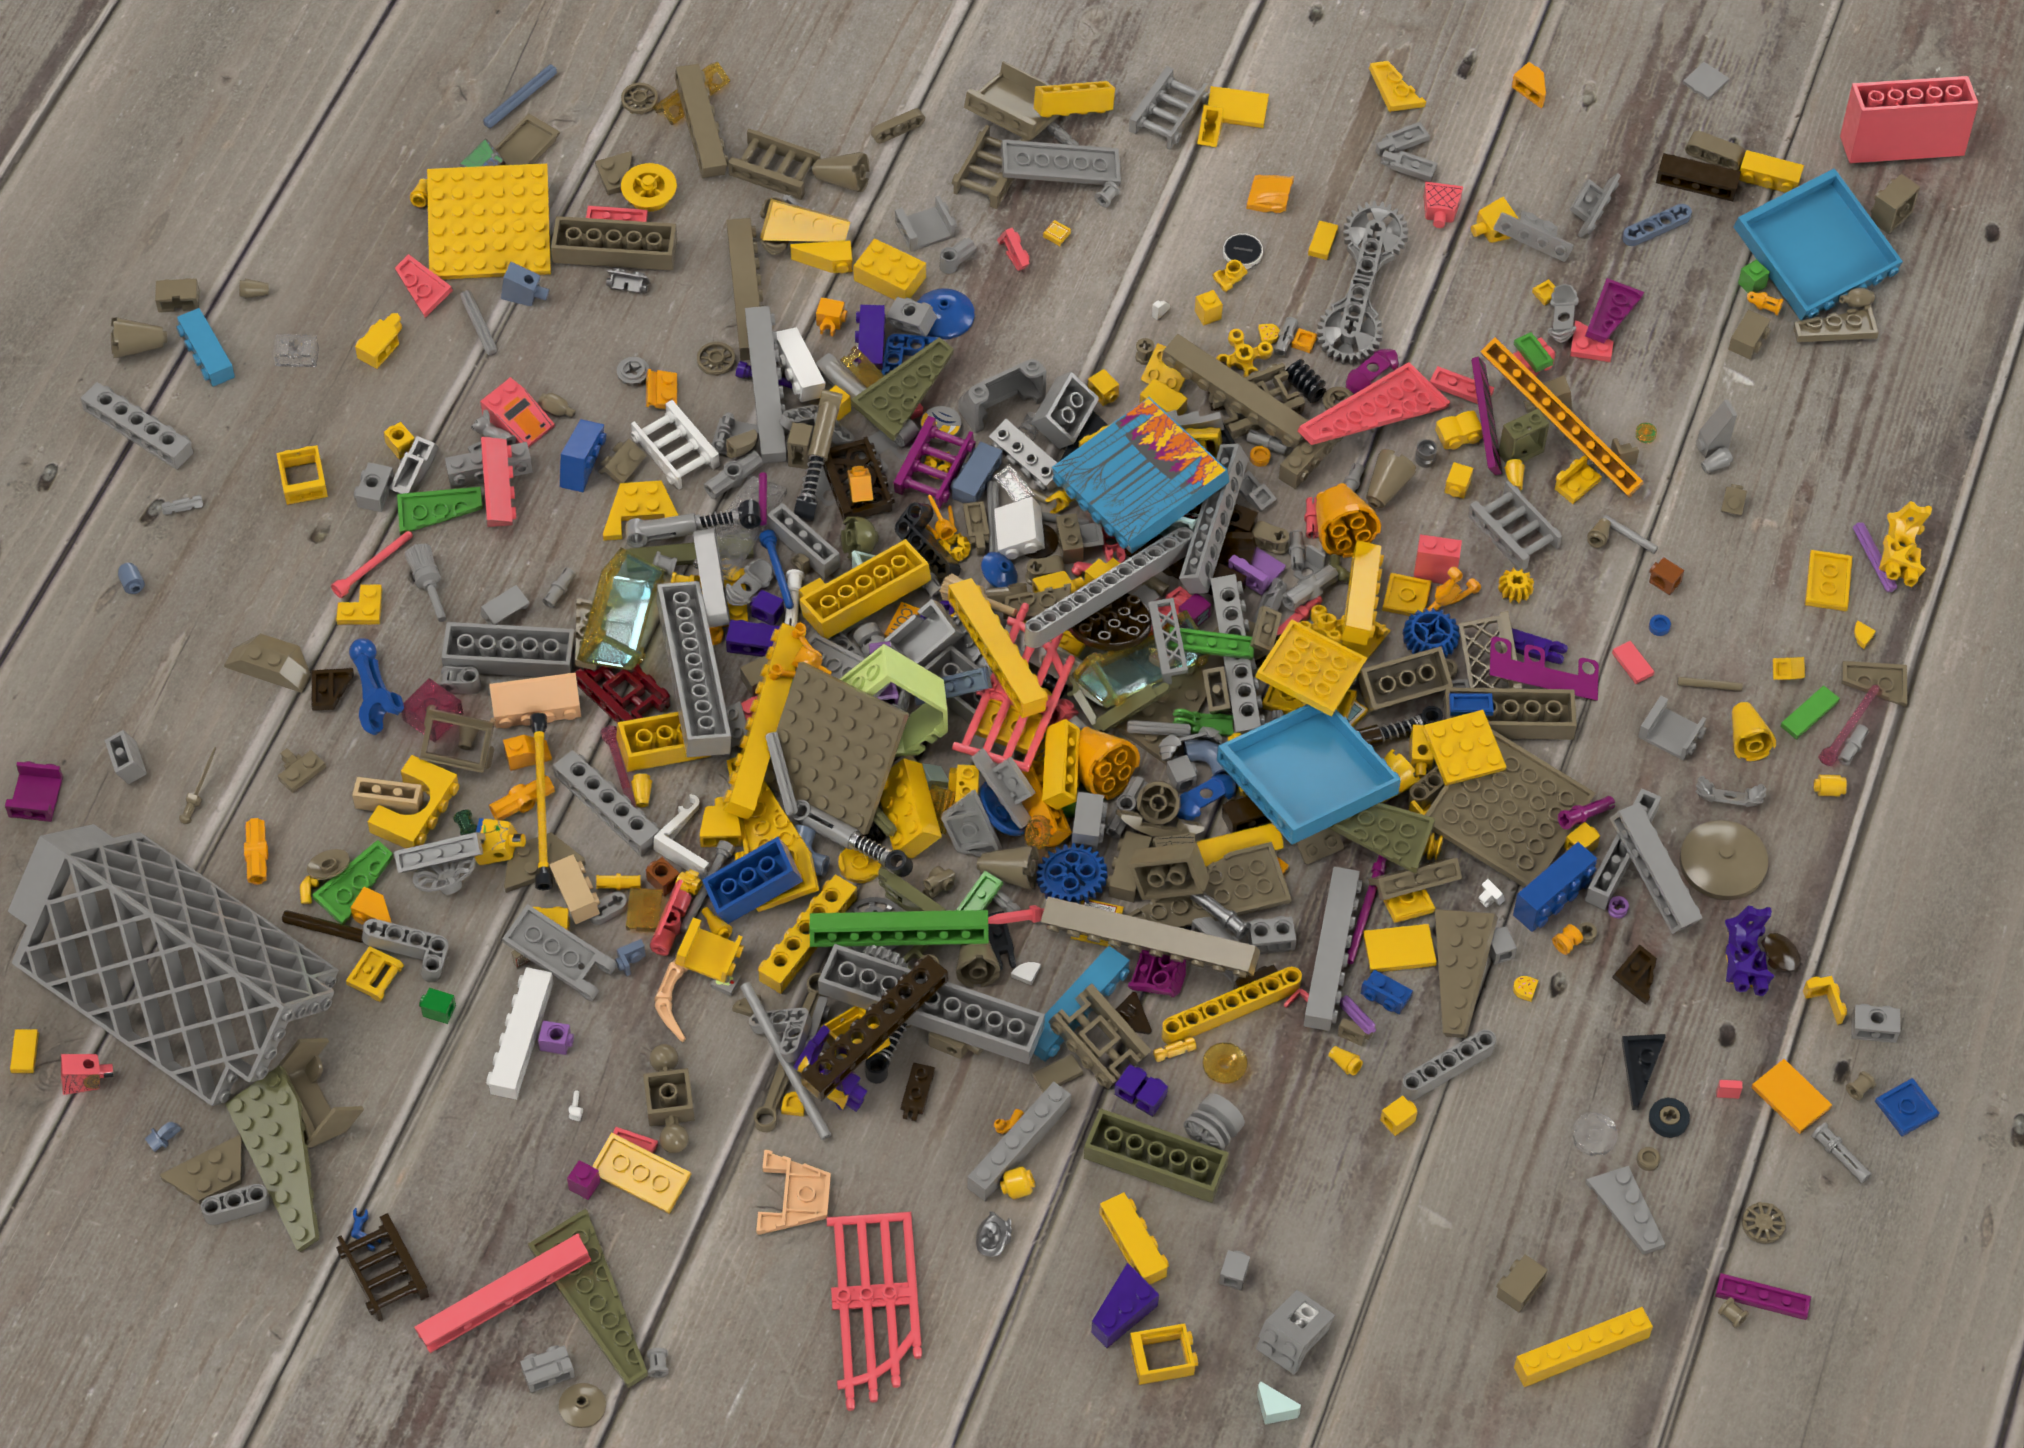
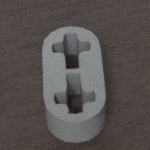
(609, 909)

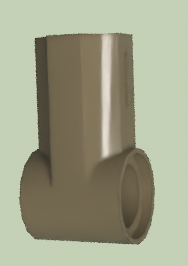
(999, 593)

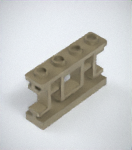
(1279, 375)
(1111, 1024)

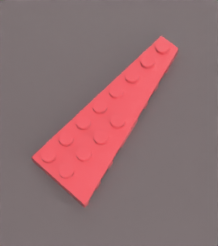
(1388, 400)

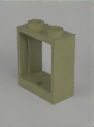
(1531, 440)

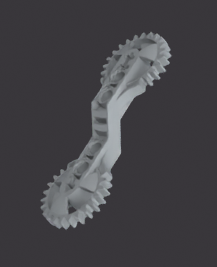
(1333, 325)

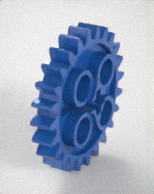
(1072, 874)

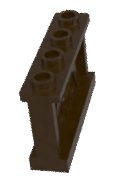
(839, 491)

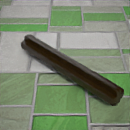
(322, 926)

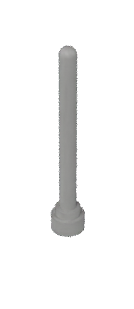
(723, 851)

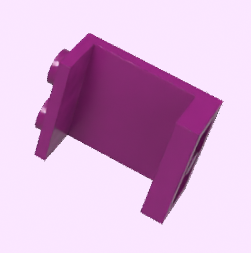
(35, 791)

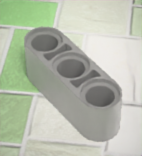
(223, 1203)

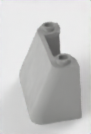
(1024, 379)

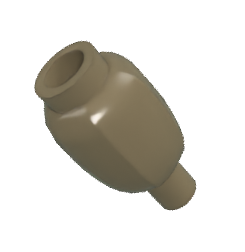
(1858, 297)
(555, 405)

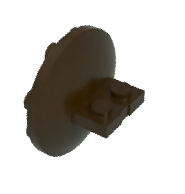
(1116, 625)

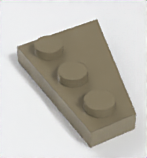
(1037, 601)

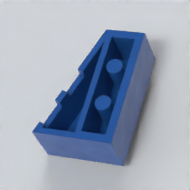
(580, 455)

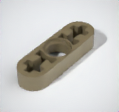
(906, 122)

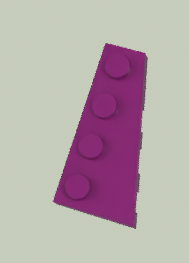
(1611, 309)

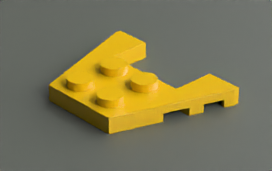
(637, 500)

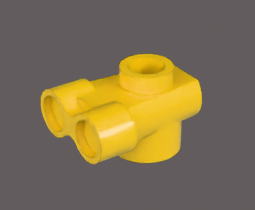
(1233, 273)

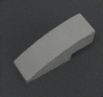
(414, 466)

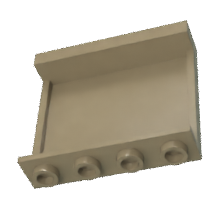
(1010, 102)

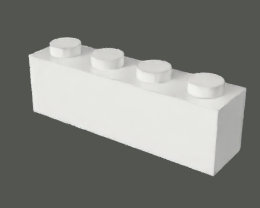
(799, 365)

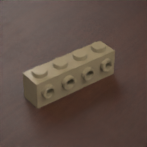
(1303, 460)

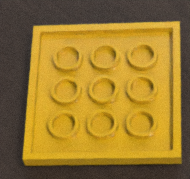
(1311, 667)

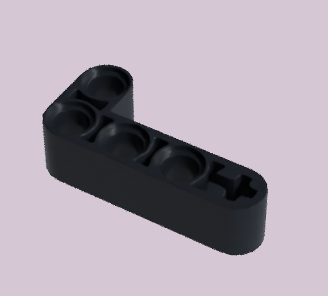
(929, 544)

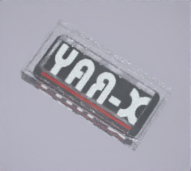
(1013, 484)

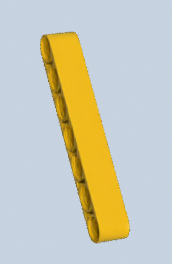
(1238, 997)

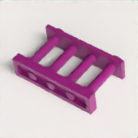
(922, 447)

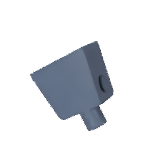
(522, 286)

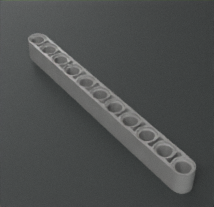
(1107, 588)

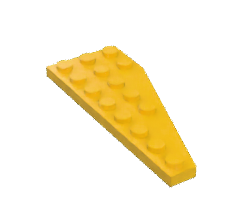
(771, 822)

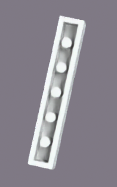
(520, 1033)

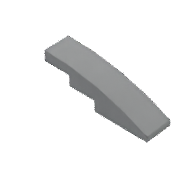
(1194, 421)

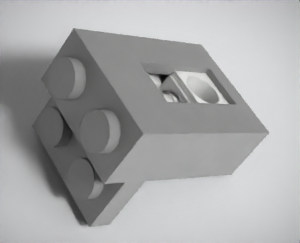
(1294, 1330)

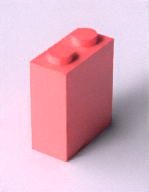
(1436, 557)

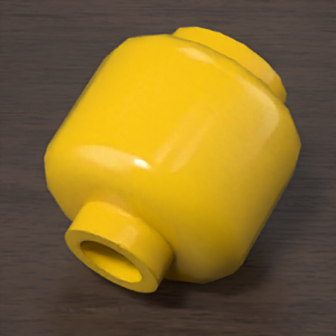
(1017, 1182)

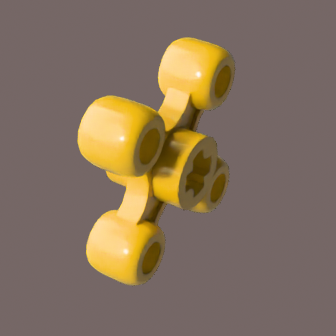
(1242, 349)
(1325, 623)

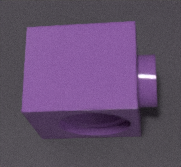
(549, 1031)

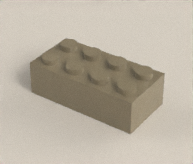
(1404, 679)

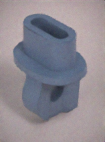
(159, 1138)

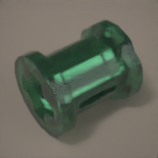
(465, 822)

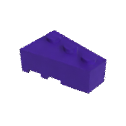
(871, 333)
(1124, 1306)

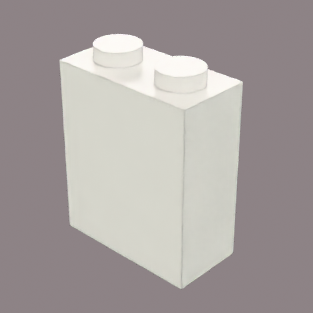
(1019, 528)

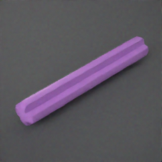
(1873, 555)

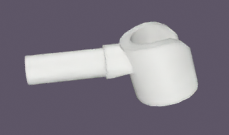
(575, 1112)

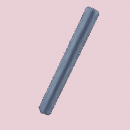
(519, 96)

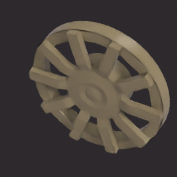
(639, 98)
(715, 358)
(1763, 1222)

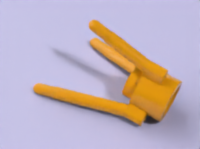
(943, 528)

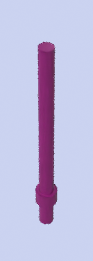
(1377, 870)

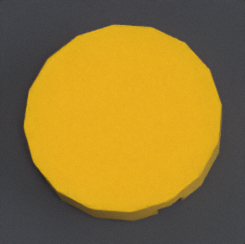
(857, 866)

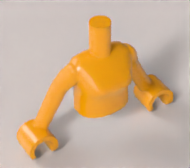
(1450, 591)
(805, 654)

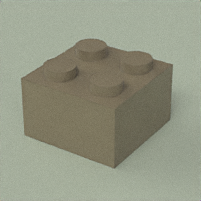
(1894, 203)

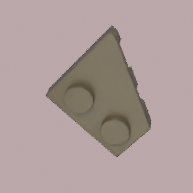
(612, 171)

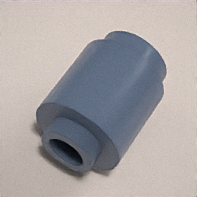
(130, 578)

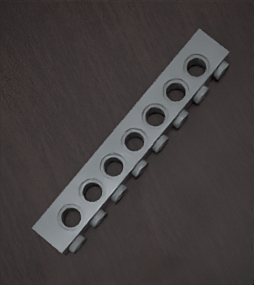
(1213, 523)
(1229, 587)

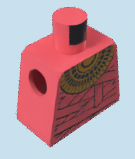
(82, 1072)

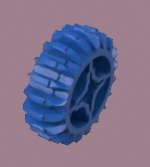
(1424, 624)

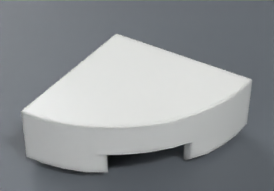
(1159, 309)
(1026, 972)

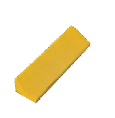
(1216, 847)

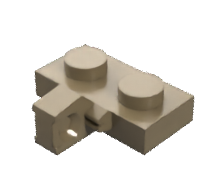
(299, 769)

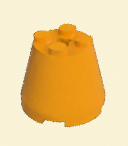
(1344, 520)
(1105, 762)

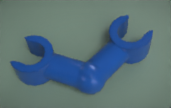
(357, 1232)

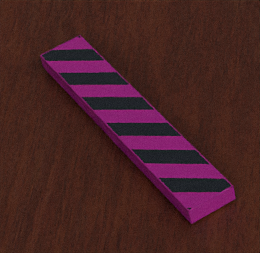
(1486, 416)

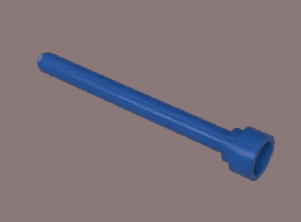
(768, 540)

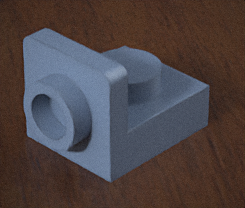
(630, 954)

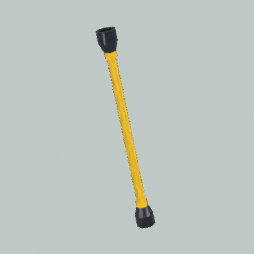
(543, 877)

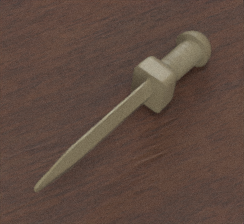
(193, 799)

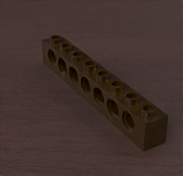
(822, 1085)

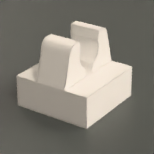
(1491, 894)

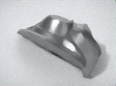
(993, 1235)

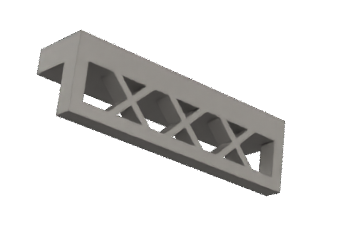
(1161, 644)
(439, 852)

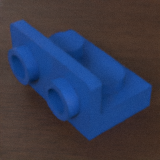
(1386, 992)

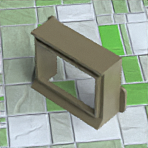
(487, 750)

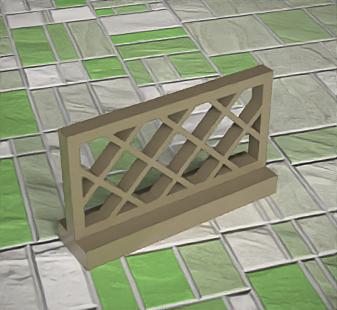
(1505, 632)

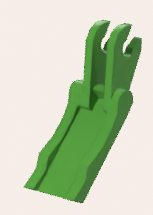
(1197, 720)

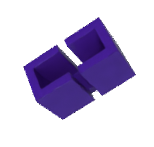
(1136, 1085)

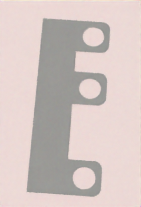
(881, 443)

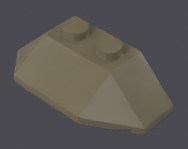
(271, 661)

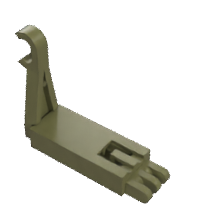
(1121, 713)
(910, 900)

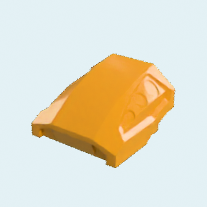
(1269, 193)

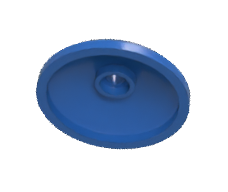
(954, 317)
(997, 812)

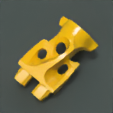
(1895, 557)

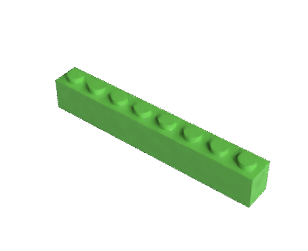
(899, 928)

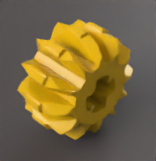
(1516, 585)

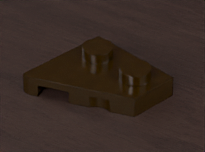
(329, 687)

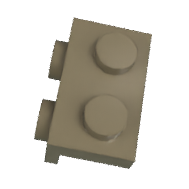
(623, 461)

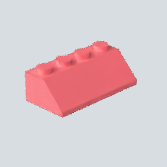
(496, 482)

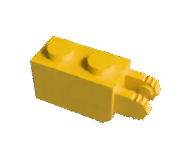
(379, 341)

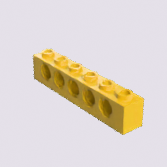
(780, 977)

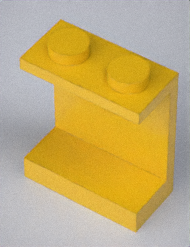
(708, 952)

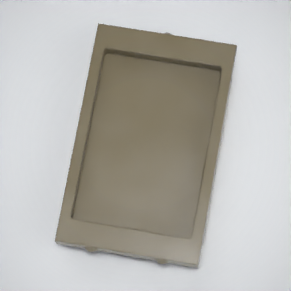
(527, 141)

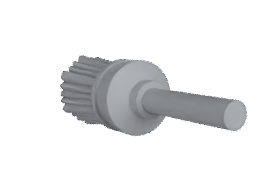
(426, 574)

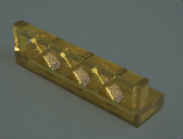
(673, 98)

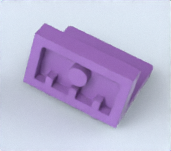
(1260, 573)

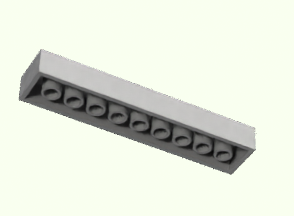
(693, 669)
(949, 1012)

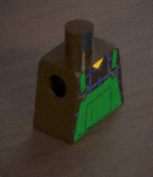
(483, 155)

